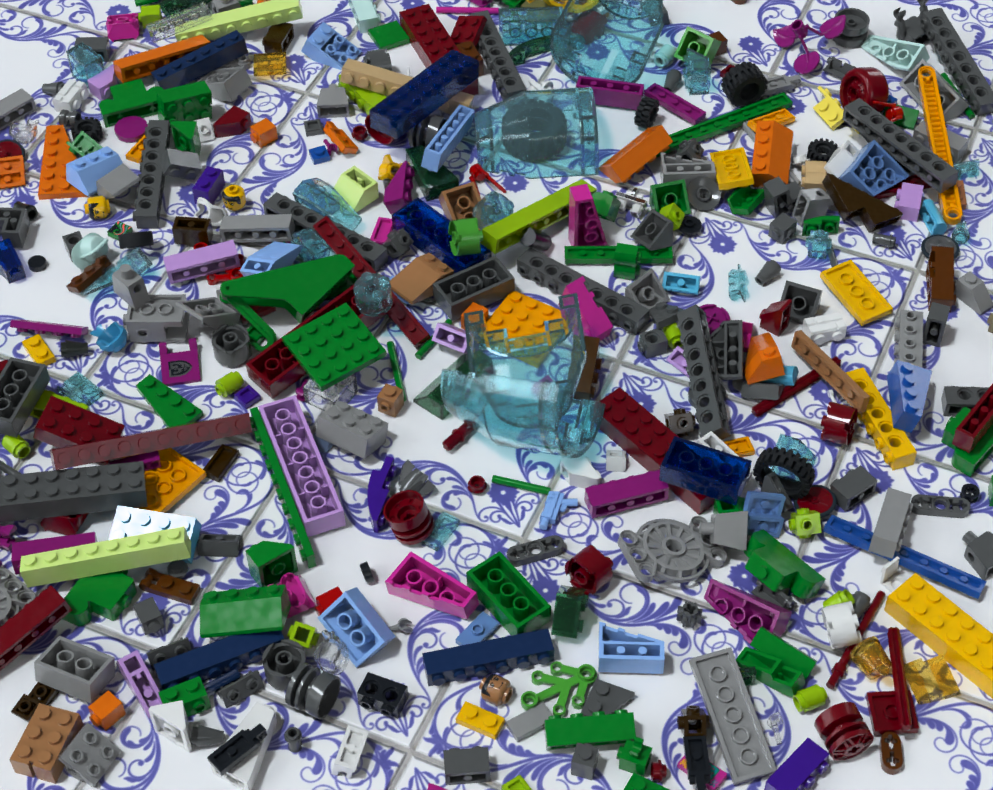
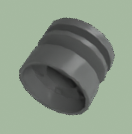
(425, 131)
(312, 690)

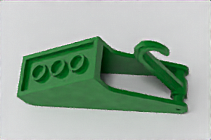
(293, 287)

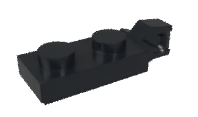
(237, 749)
(697, 761)

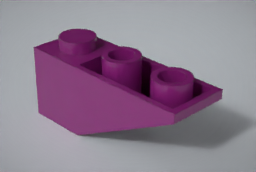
(399, 189)

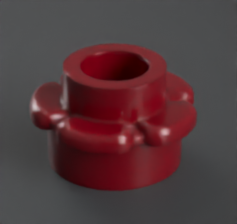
(359, 133)
(477, 484)
(658, 771)

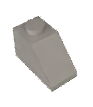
(973, 293)

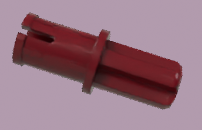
(457, 436)

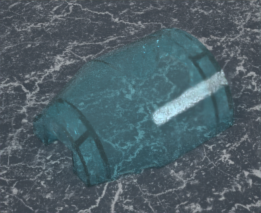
(606, 38)
(540, 134)
(547, 357)
(522, 412)

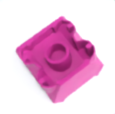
(122, 26)
(298, 594)

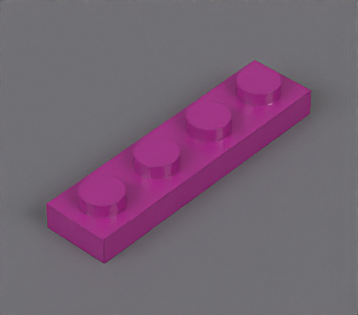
(675, 104)
(55, 328)

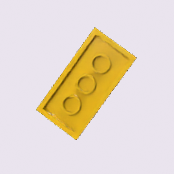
(732, 169)
(856, 292)

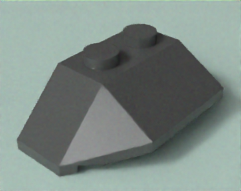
(729, 349)

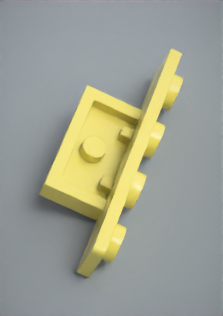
(830, 110)

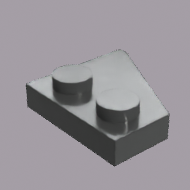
(664, 314)
(606, 698)

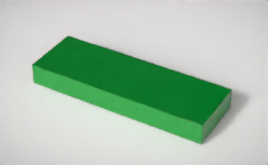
(775, 646)

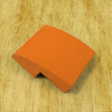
(12, 172)

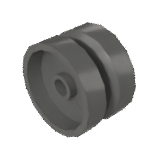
(855, 28)

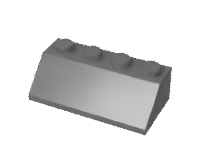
(952, 102)

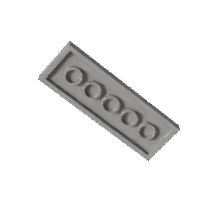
(732, 716)

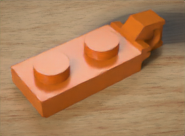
(340, 138)

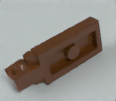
(90, 274)

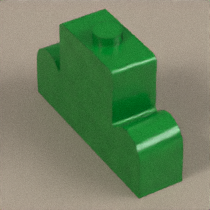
(129, 100)
(962, 460)
(780, 567)
(101, 594)

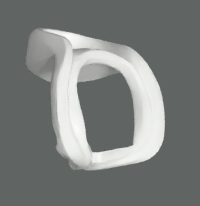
(215, 212)

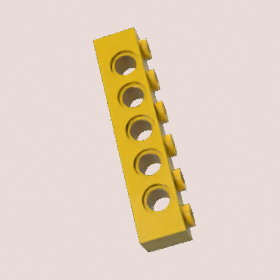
(877, 418)

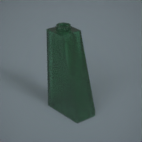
(430, 182)

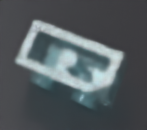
(312, 245)

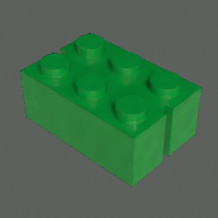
(185, 102)

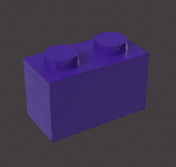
(209, 184)

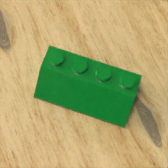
(244, 611)

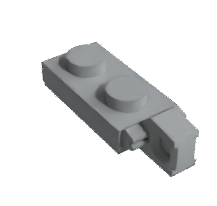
(781, 84)

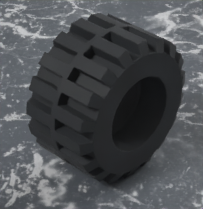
(744, 84)

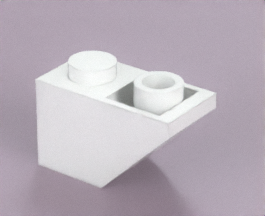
(841, 159)
(579, 472)

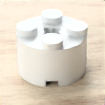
(841, 625)

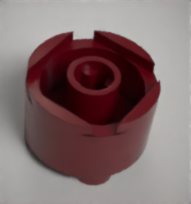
(839, 423)
(589, 569)

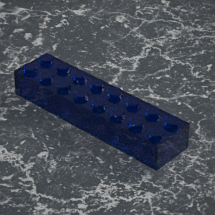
(424, 94)

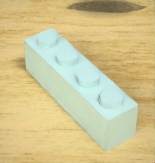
(364, 14)

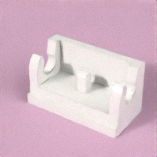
(350, 751)

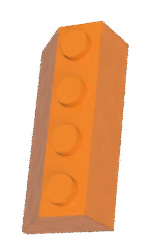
(771, 152)
(636, 154)

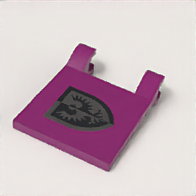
(180, 366)

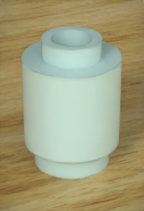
(664, 55)

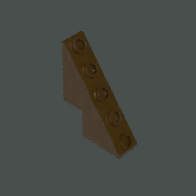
(854, 202)

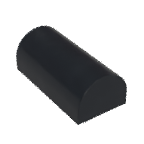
(536, 239)

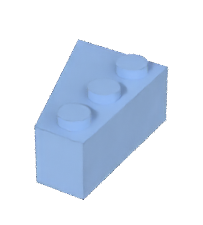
(629, 652)

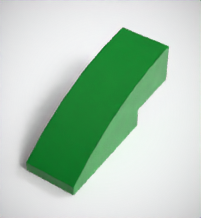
(772, 671)

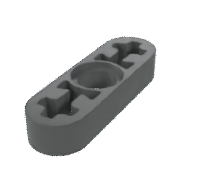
(954, 512)
(539, 543)

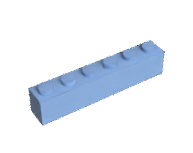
(447, 138)

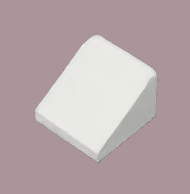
(615, 460)

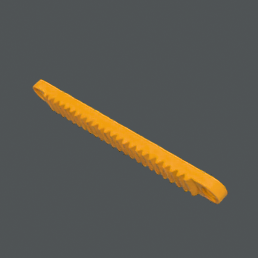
(938, 138)

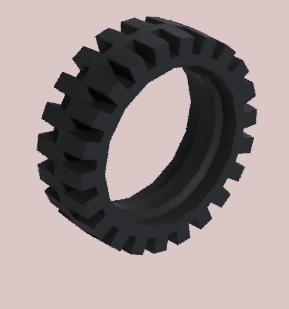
(790, 462)

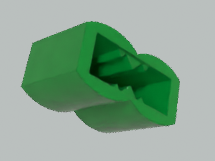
(626, 261)

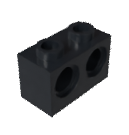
(384, 691)

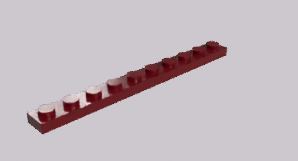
(398, 312)

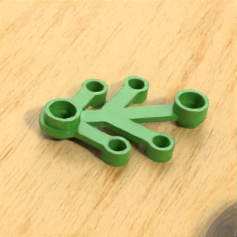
(560, 686)

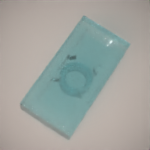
(443, 529)

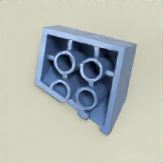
(874, 170)

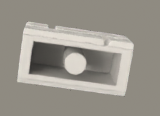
(70, 96)
(825, 328)

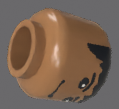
(496, 690)

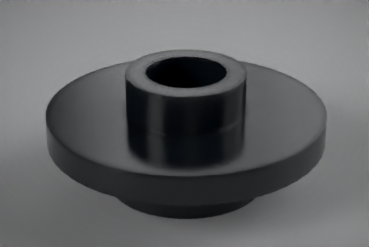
(690, 225)

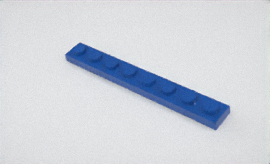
(909, 558)

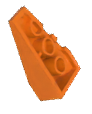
(762, 359)

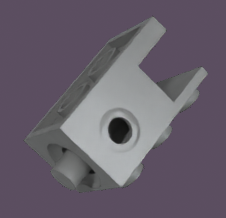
(158, 320)

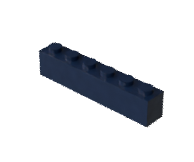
(201, 61)
(488, 657)
(215, 658)

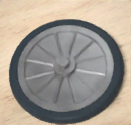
(939, 240)

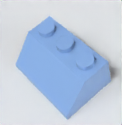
(88, 169)
(357, 626)

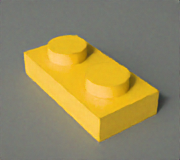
(38, 350)
(480, 720)

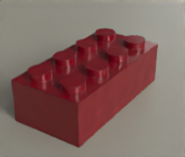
(70, 425)

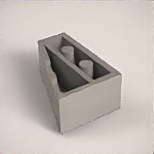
(677, 169)

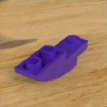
(379, 493)

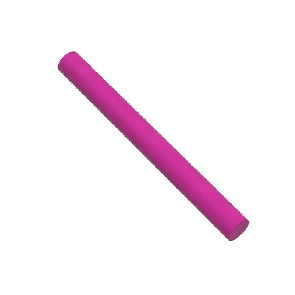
(466, 10)

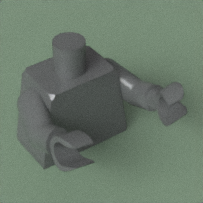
(910, 29)

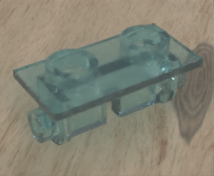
(967, 169)
(737, 284)

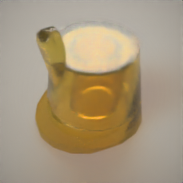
(871, 658)

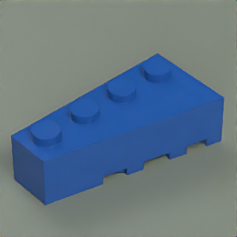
(907, 394)

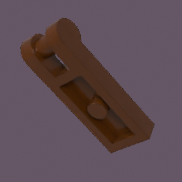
(169, 587)

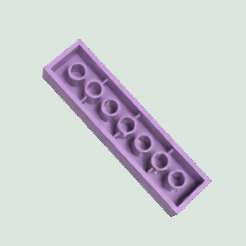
(302, 466)

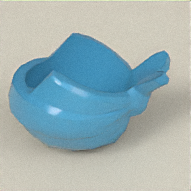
(112, 338)

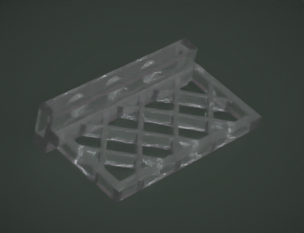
(179, 22)

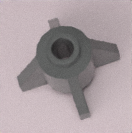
(414, 480)

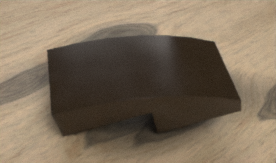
(27, 704)

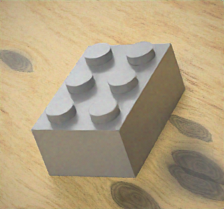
(352, 429)
(74, 669)

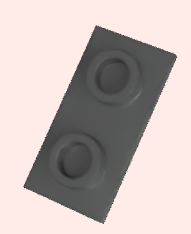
(835, 67)
(777, 598)
(171, 650)
(241, 689)

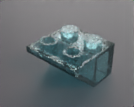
(696, 72)

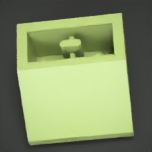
(357, 188)

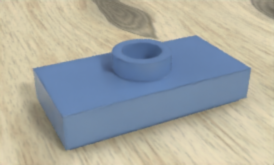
(478, 630)

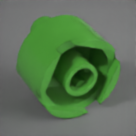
(465, 236)

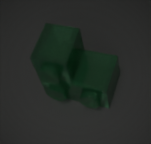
(567, 613)

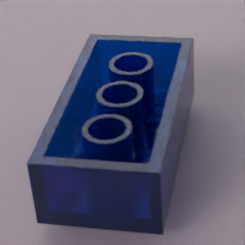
(705, 470)

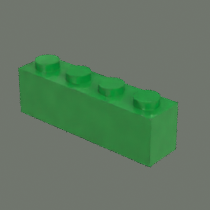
(594, 729)

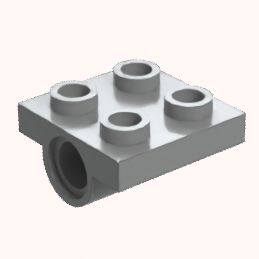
(89, 755)

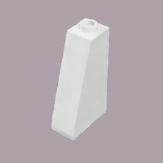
(246, 771)

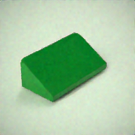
(909, 119)

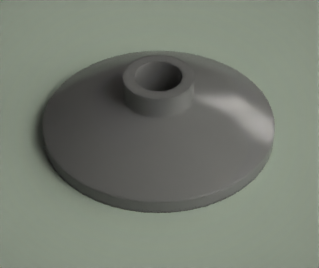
(708, 188)

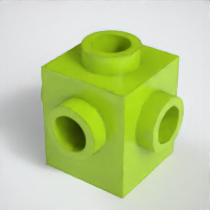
(805, 523)

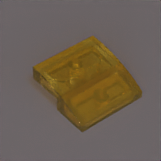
(270, 64)
(931, 680)

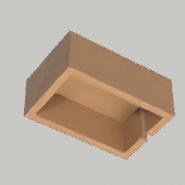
(44, 741)

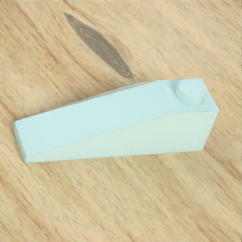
(895, 52)

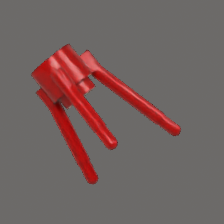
(893, 113)
(479, 174)

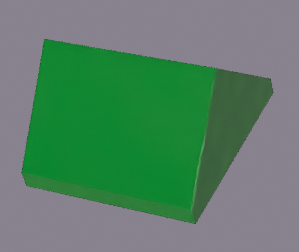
(186, 136)
(667, 193)

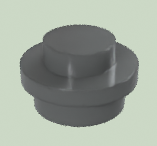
(177, 569)

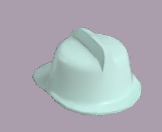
(89, 249)

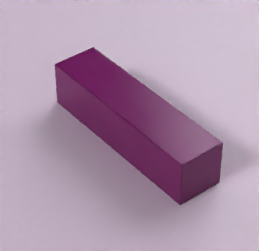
(150, 459)

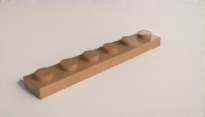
(830, 371)

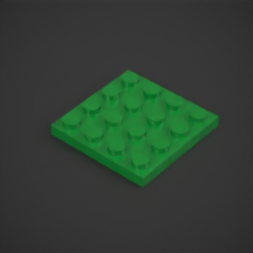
(334, 346)

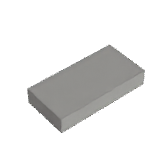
(528, 722)

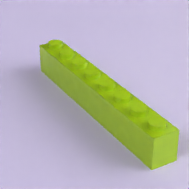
(537, 216)

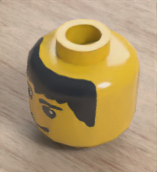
(234, 197)
(97, 207)

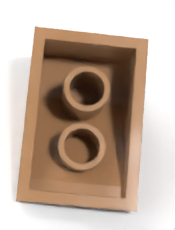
(459, 201)
(417, 278)

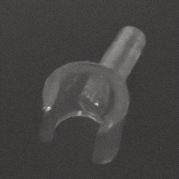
(773, 722)

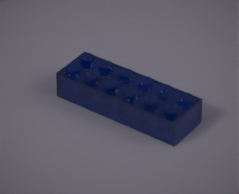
(431, 234)

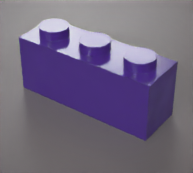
(800, 768)

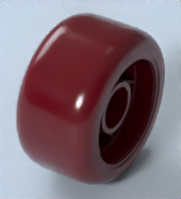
(866, 84)

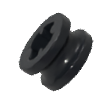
(970, 488)

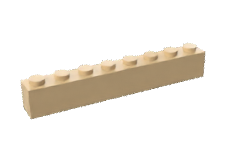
(387, 82)

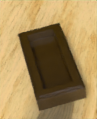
(221, 462)

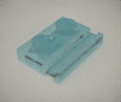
(80, 389)

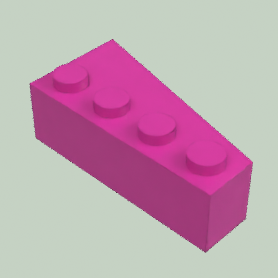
(584, 222)
(431, 587)

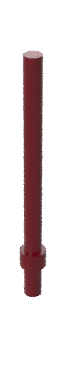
(840, 668)

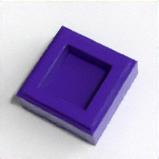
(247, 396)

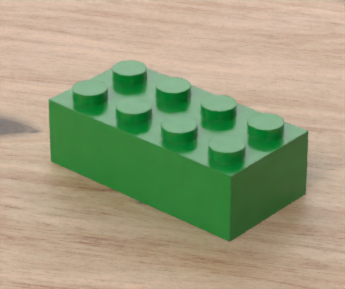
(508, 595)

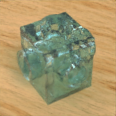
(818, 244)

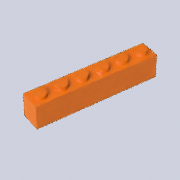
(144, 63)

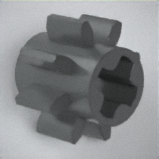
(689, 614)

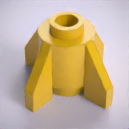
(388, 168)

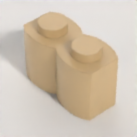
(813, 174)

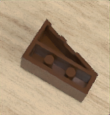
(940, 276)
(589, 376)

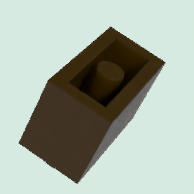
(278, 38)
(192, 230)

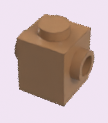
(390, 400)

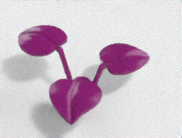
(786, 37)

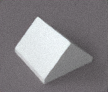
(172, 723)

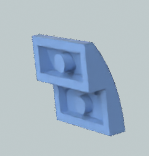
(764, 512)

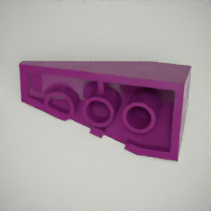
(746, 611)

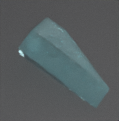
(326, 201)
(137, 261)

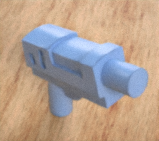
(553, 505)

